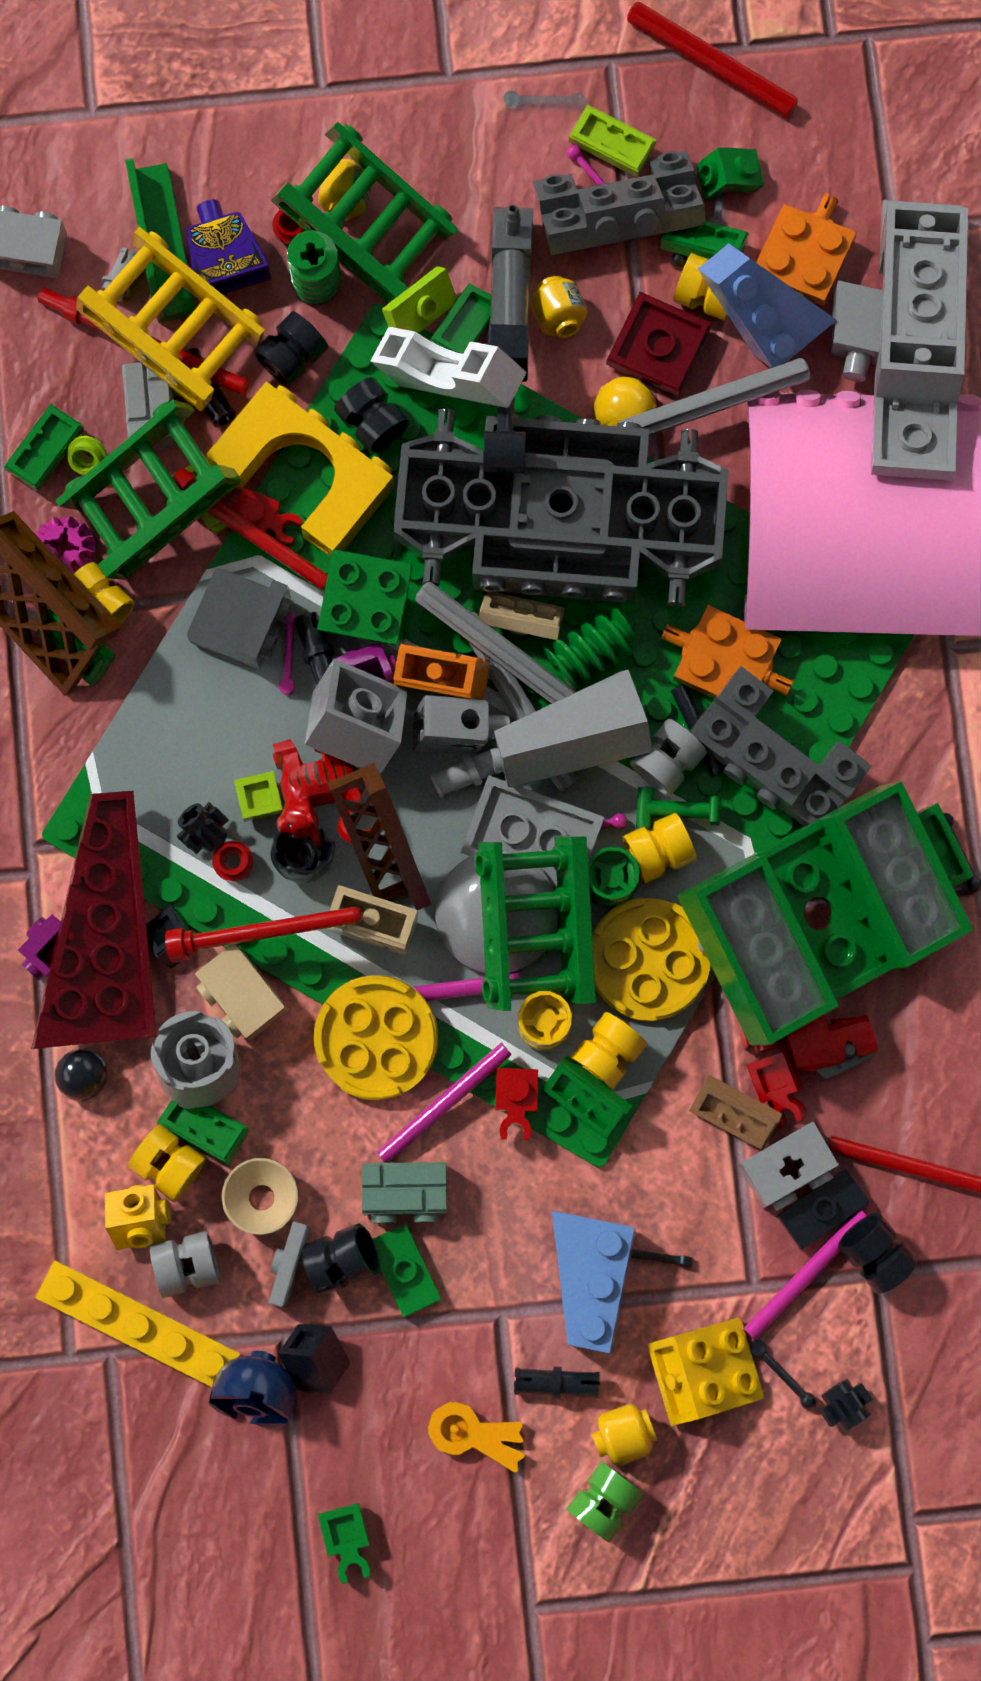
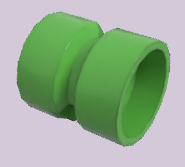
(616, 1490)

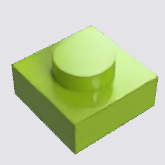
(258, 796)

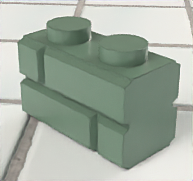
(404, 1190)

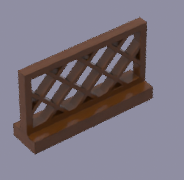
(63, 593)

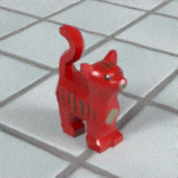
(307, 787)

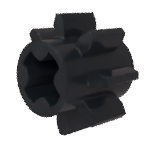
(202, 828)
(845, 1404)

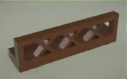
(393, 836)

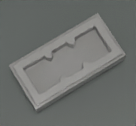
(287, 1264)

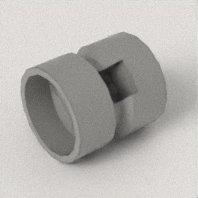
(660, 769)
(170, 1266)

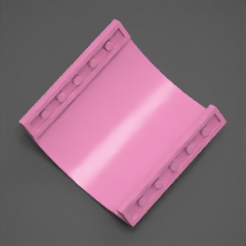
(852, 545)

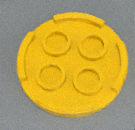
(648, 960)
(376, 1037)

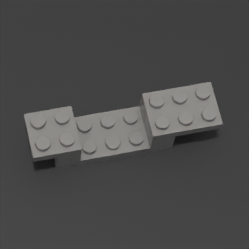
(921, 339)

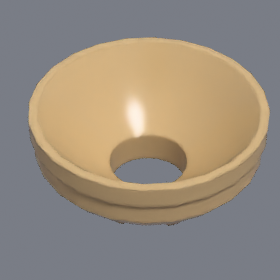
(240, 1185)

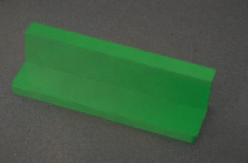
(158, 213)

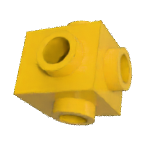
(136, 1217)

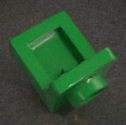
(729, 171)

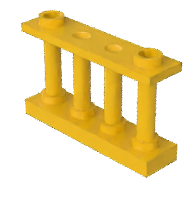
(164, 357)

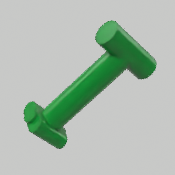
(648, 807)

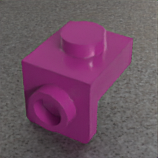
(372, 660)
(41, 941)

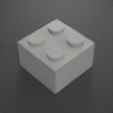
(356, 716)

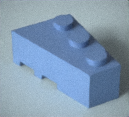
(762, 307)
(592, 1277)

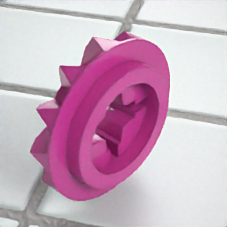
(78, 537)

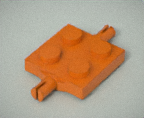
(808, 249)
(719, 648)

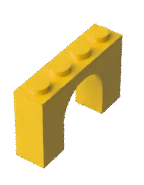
(276, 421)

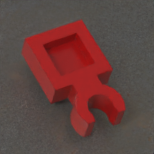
(264, 514)
(777, 1081)
(516, 1094)

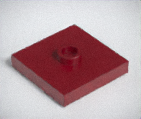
(658, 343)

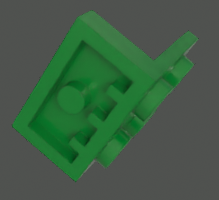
(365, 597)

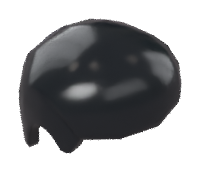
(300, 858)

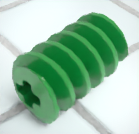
(314, 267)
(591, 647)

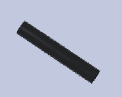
(691, 715)

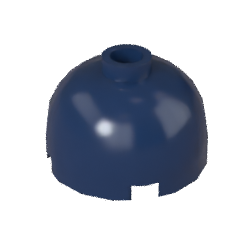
(254, 1388)

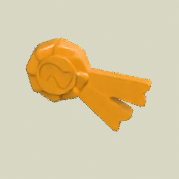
(457, 1429)

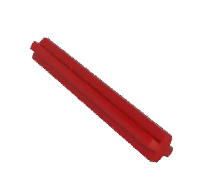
(712, 59)

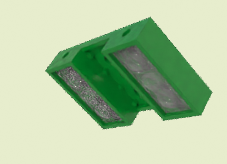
(889, 900)

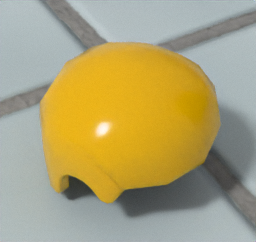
(622, 399)

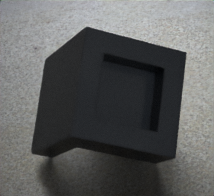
(314, 1358)

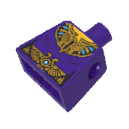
(225, 250)

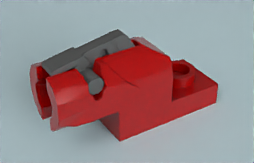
(827, 1047)

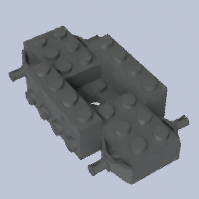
(620, 513)

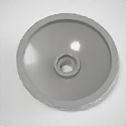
(460, 913)

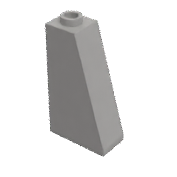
(574, 733)

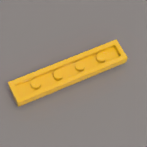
(134, 1323)

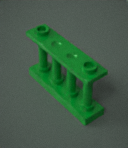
(358, 253)
(182, 506)
(575, 930)

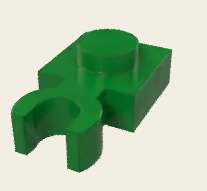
(343, 1534)

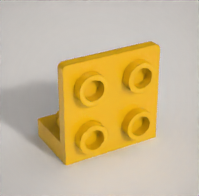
(705, 1371)

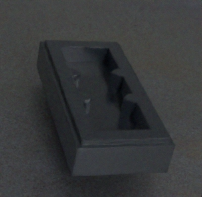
(823, 1209)

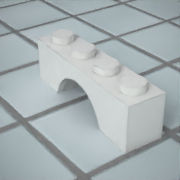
(478, 375)

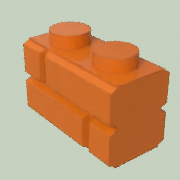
(441, 672)

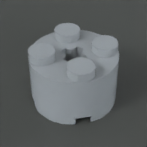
(198, 1081)

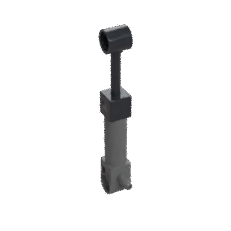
(509, 325)

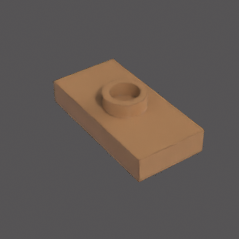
(735, 1112)

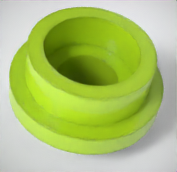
(79, 460)

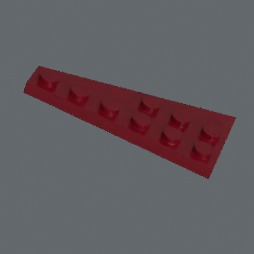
(101, 954)

